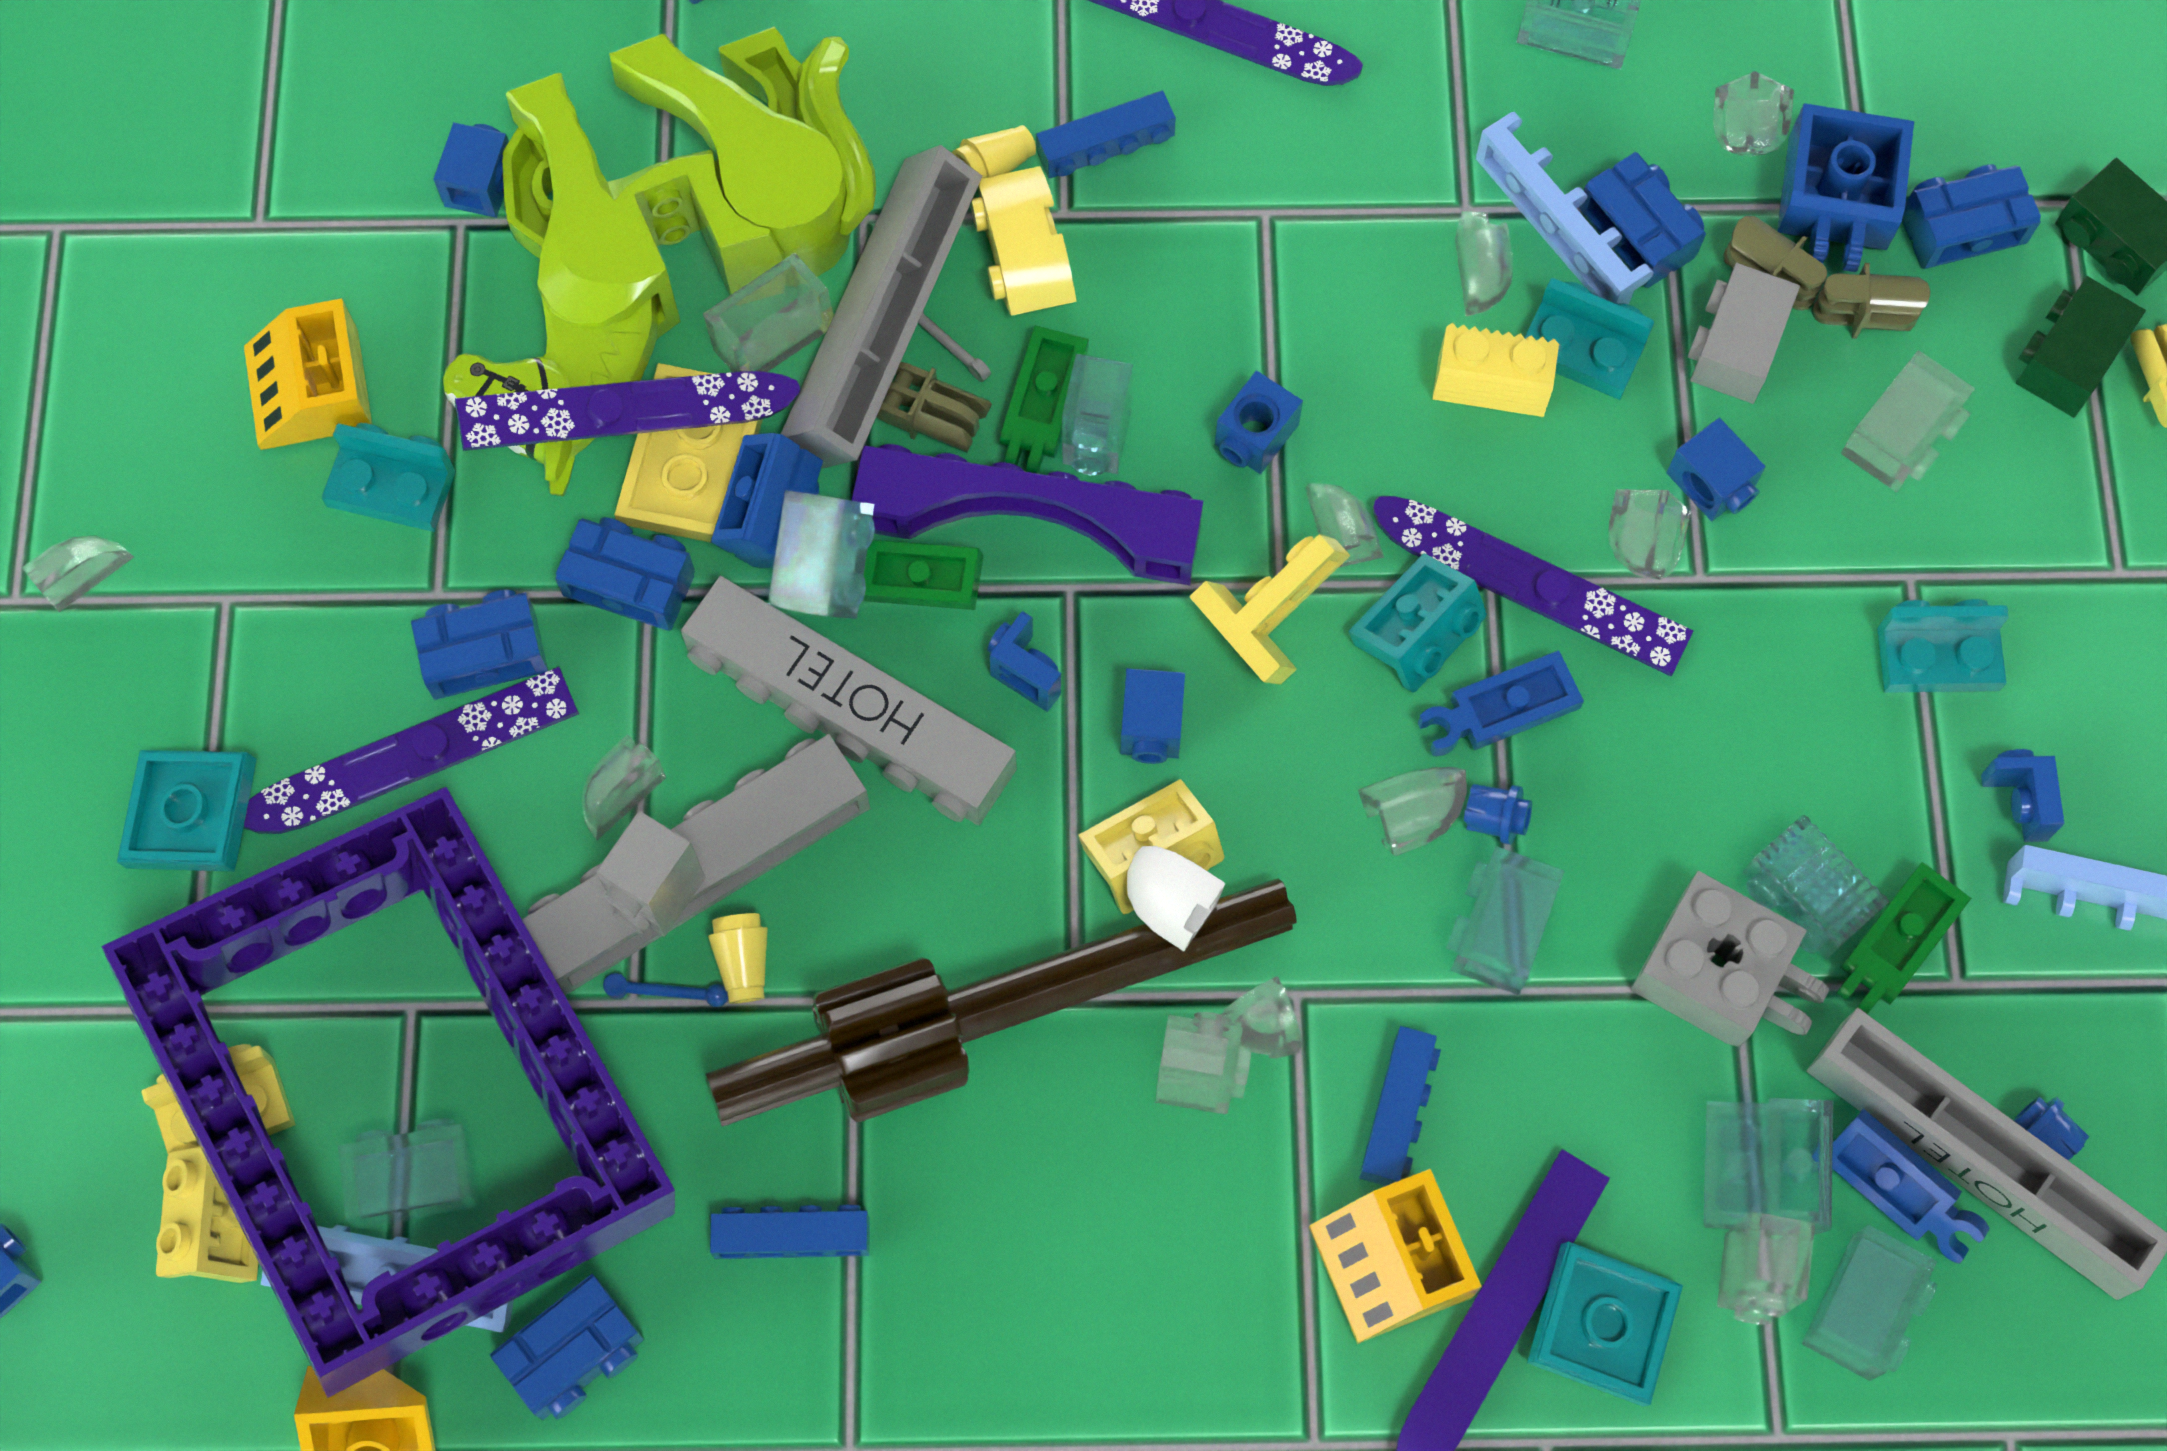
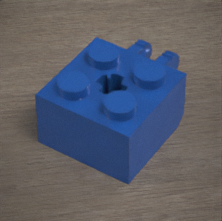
(1845, 180)

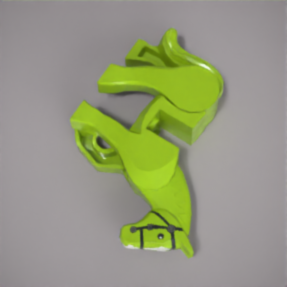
(778, 187)

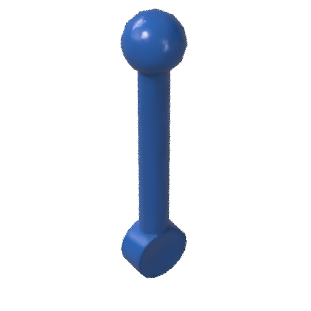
(617, 987)

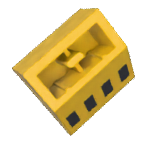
(306, 375)
(1395, 1256)

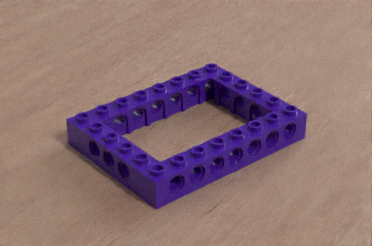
(298, 902)

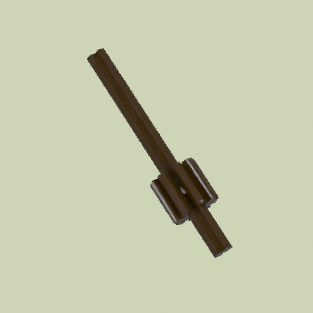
(902, 1032)

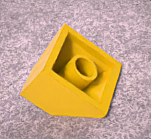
(367, 1416)

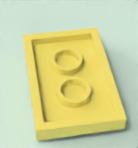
(680, 474)

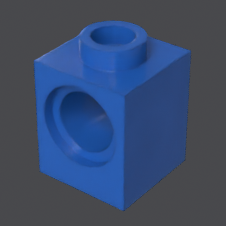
(472, 169)
(1261, 402)
(1717, 470)
(1152, 715)

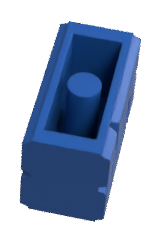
(1646, 214)
(1970, 215)
(756, 492)
(626, 572)
(478, 644)
(568, 1349)

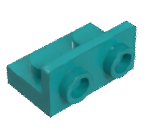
(1595, 336)
(389, 476)
(1421, 620)
(1942, 647)

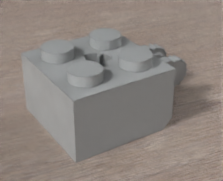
(1757, 959)

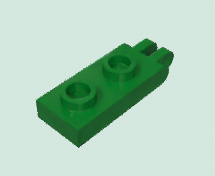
(1040, 396)
(922, 574)
(1902, 937)

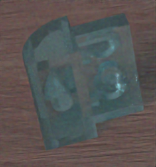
(1769, 1161)

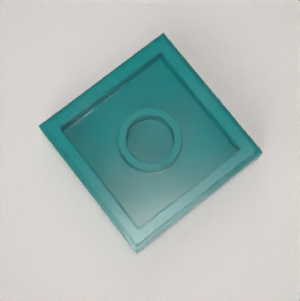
(187, 810)
(1605, 1324)

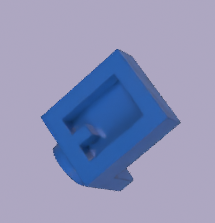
(1026, 673)
(2037, 792)

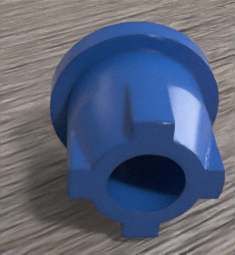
(1498, 812)
(2052, 1126)

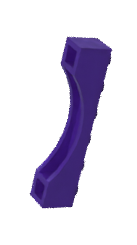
(1144, 530)

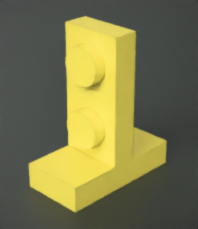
(1269, 604)

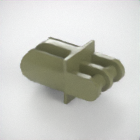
(1770, 252)
(1871, 301)
(936, 411)

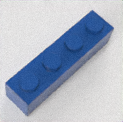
(1105, 134)
(1398, 1107)
(790, 1233)

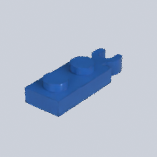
(1505, 704)
(1903, 1185)

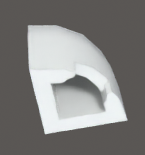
(1171, 893)

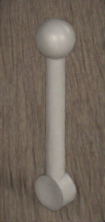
(975, 365)

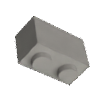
(1743, 333)
(650, 875)

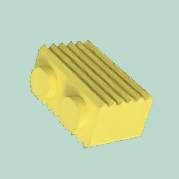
(1496, 370)

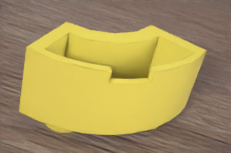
(1027, 251)

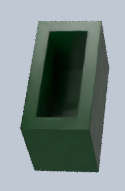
(2119, 225)
(2080, 345)

